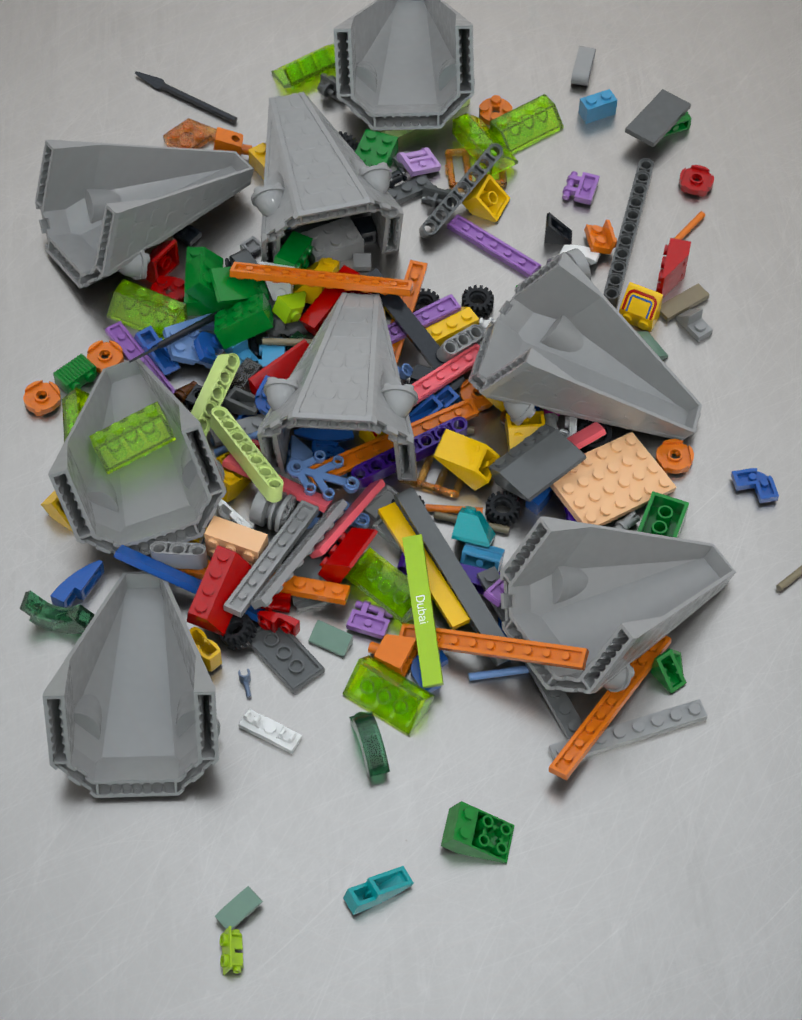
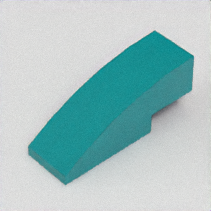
(377, 889)

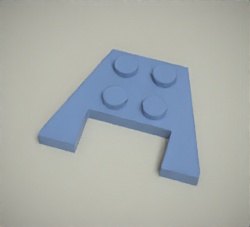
(184, 349)

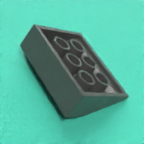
(536, 463)

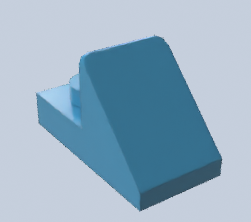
(242, 351)

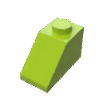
(290, 306)

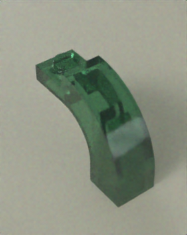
(55, 618)
(370, 743)

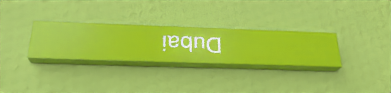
(422, 611)

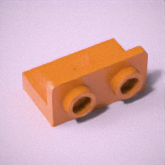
(601, 238)

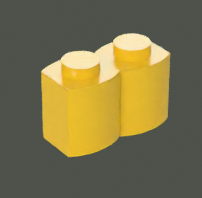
(207, 648)

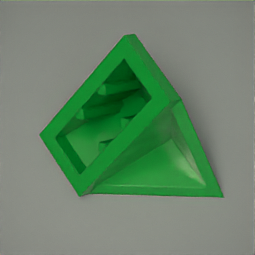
(669, 670)

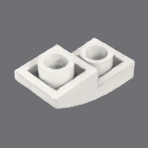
(592, 257)

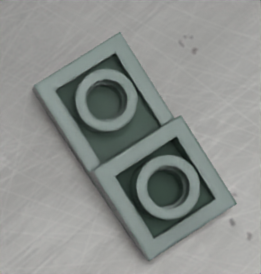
(238, 908)

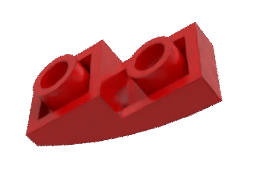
(273, 620)

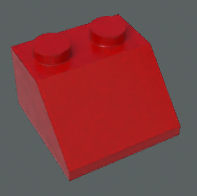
(162, 260)

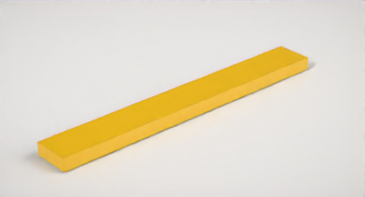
(440, 590)

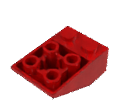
(673, 265)

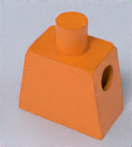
(230, 141)
(395, 652)

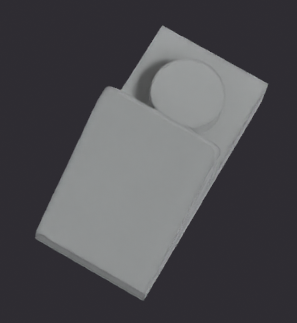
(694, 324)

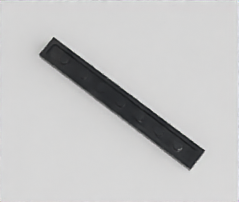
(413, 330)

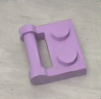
(419, 162)

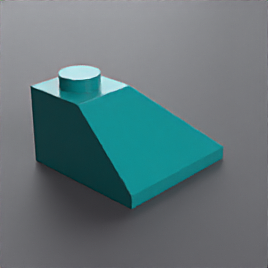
(473, 527)

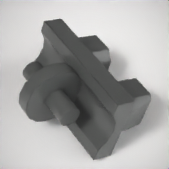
(328, 86)
(434, 195)
(278, 328)

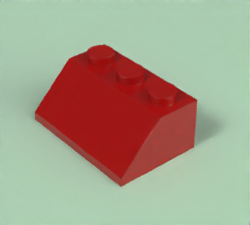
(346, 554)

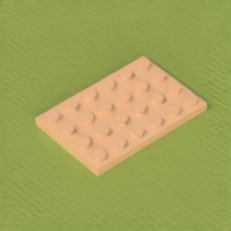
(612, 482)

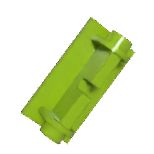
(229, 959)

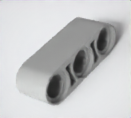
(583, 66)
(460, 342)
(180, 554)

